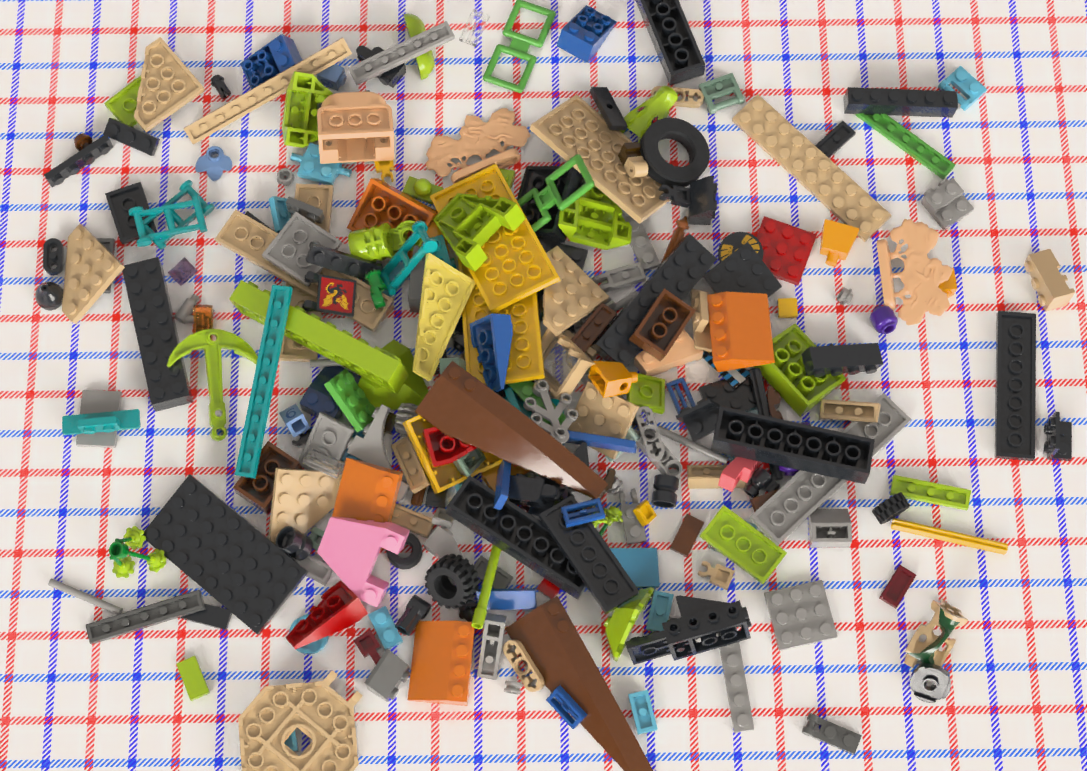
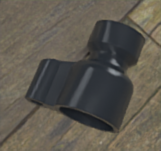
(760, 480)

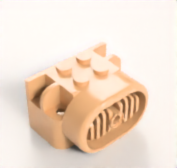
(355, 128)

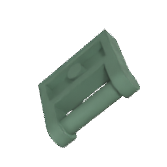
(719, 88)

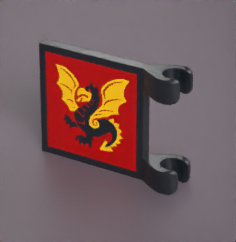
(333, 295)

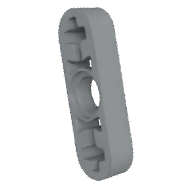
(658, 445)

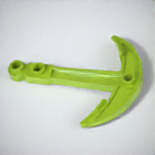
(213, 361)

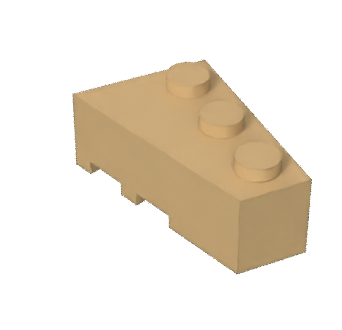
(1047, 280)

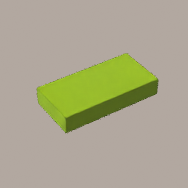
(193, 678)

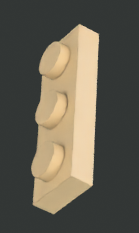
(410, 465)

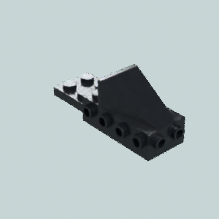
(698, 620)

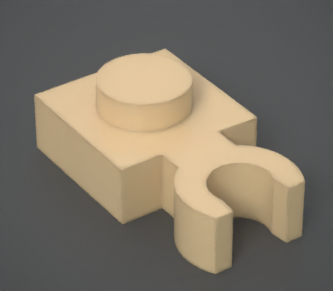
(720, 575)

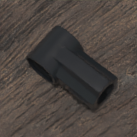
(415, 611)

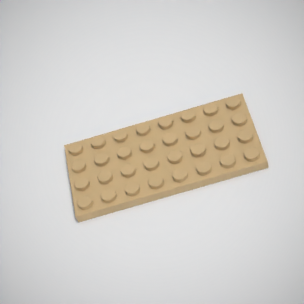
(581, 130)

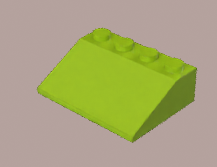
(789, 375)

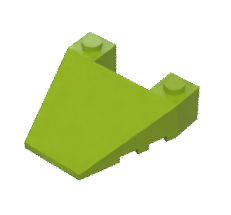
(472, 220)

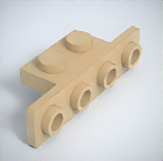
(700, 320)

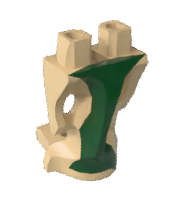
(945, 617)

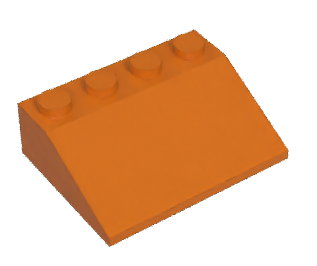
(387, 204)
(740, 330)
(367, 492)
(442, 662)

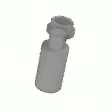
(185, 312)

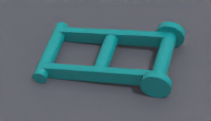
(184, 189)
(139, 212)
(429, 246)

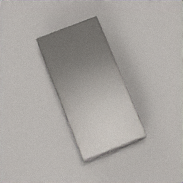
(317, 569)

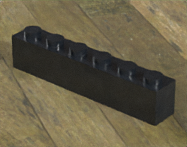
(900, 102)

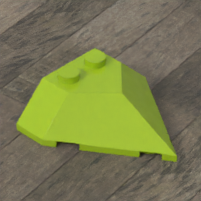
(301, 109)
(595, 221)
(412, 391)
(623, 620)

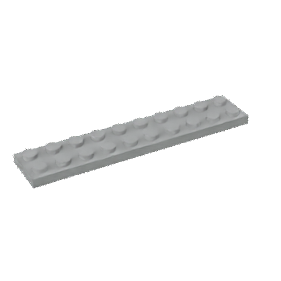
(808, 490)

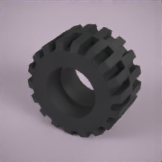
(460, 572)

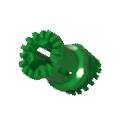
(377, 287)

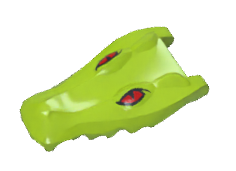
(651, 110)

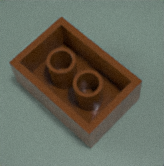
(662, 324)
(260, 490)

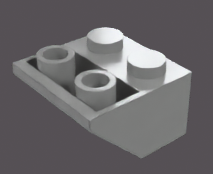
(830, 528)

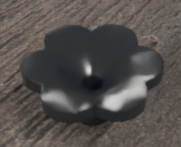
(467, 610)

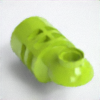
(380, 241)

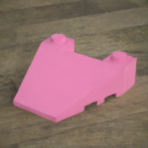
(352, 550)

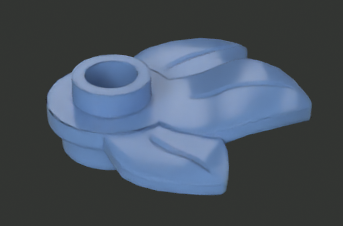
(215, 165)

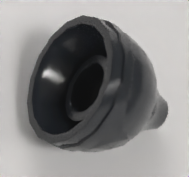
(49, 295)

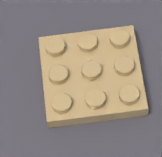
(603, 416)

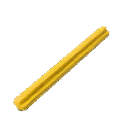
(949, 536)

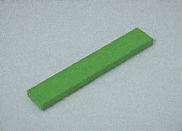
(909, 143)

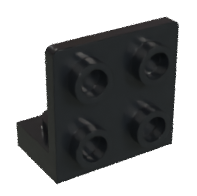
(700, 419)
(1058, 438)

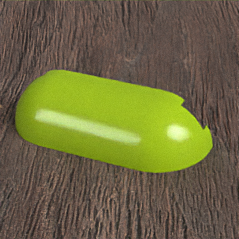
(425, 61)

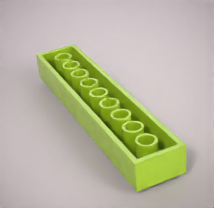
(325, 339)

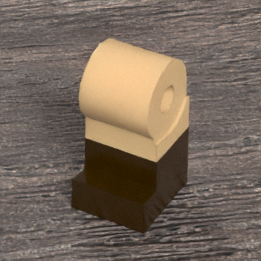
(633, 160)

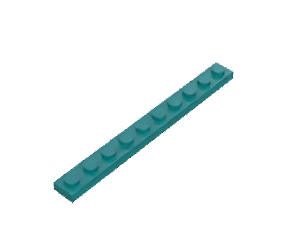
(263, 381)

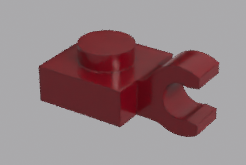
(368, 645)

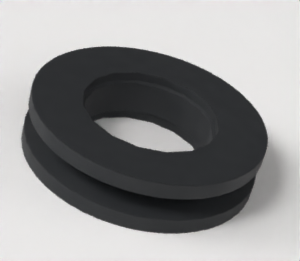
(689, 137)

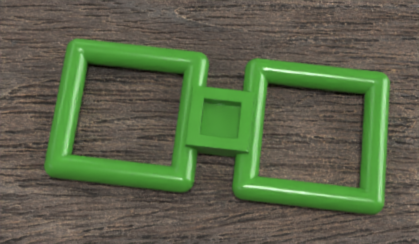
(519, 46)
(550, 196)

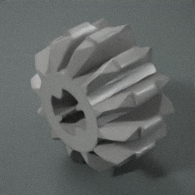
(405, 412)

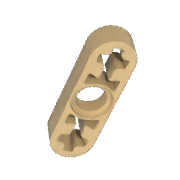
(685, 91)
(520, 650)

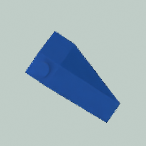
(493, 341)

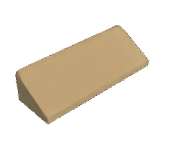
(849, 410)
(706, 476)

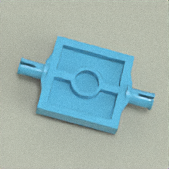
(312, 169)

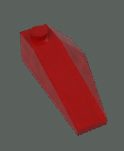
(442, 448)
(335, 612)

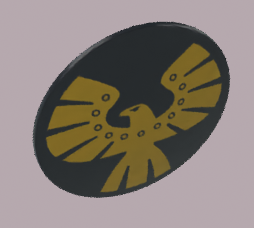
(735, 241)

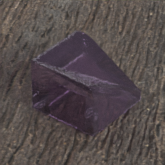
(182, 271)

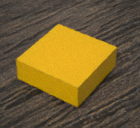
(787, 308)
(644, 513)

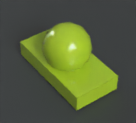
(421, 189)

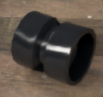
(665, 494)
(294, 543)

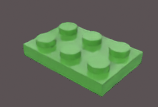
(351, 399)

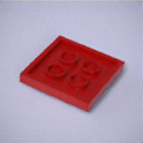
(785, 249)

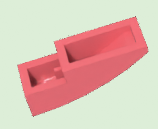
(737, 470)

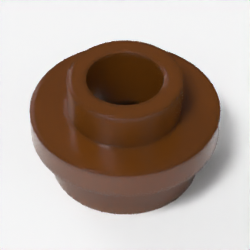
(82, 141)

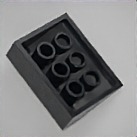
(566, 185)

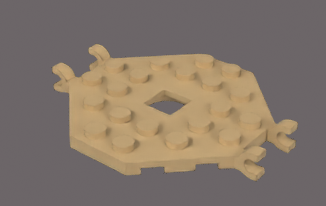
(311, 709)

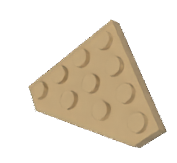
(164, 86)
(87, 272)
(571, 296)
(301, 499)

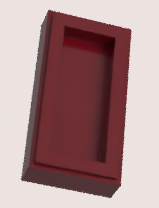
(897, 586)

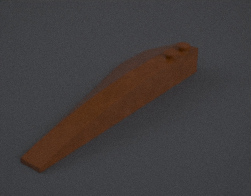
(481, 418)
(565, 661)

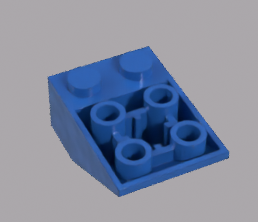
(585, 33)
(270, 60)

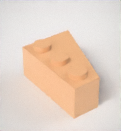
(679, 354)

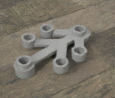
(541, 390)

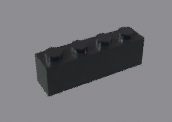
(842, 359)

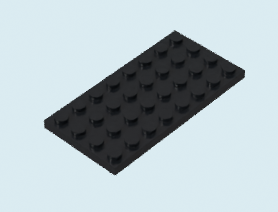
(224, 554)

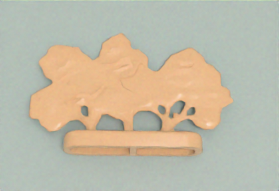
(478, 139)
(920, 274)

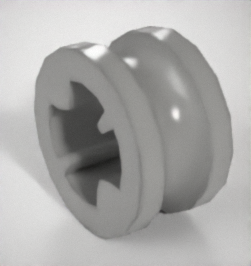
(513, 687)

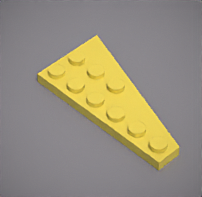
(441, 305)

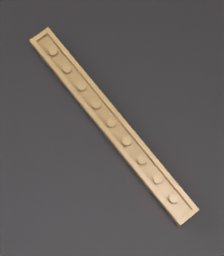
(265, 92)

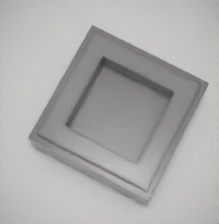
(442, 519)

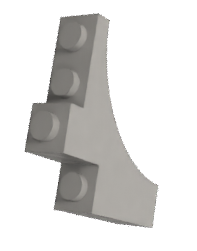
(371, 447)

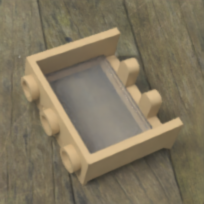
(563, 363)

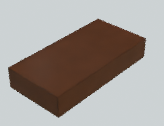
(687, 535)

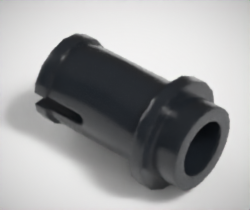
(218, 82)

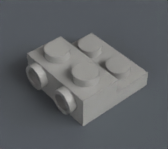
(947, 203)

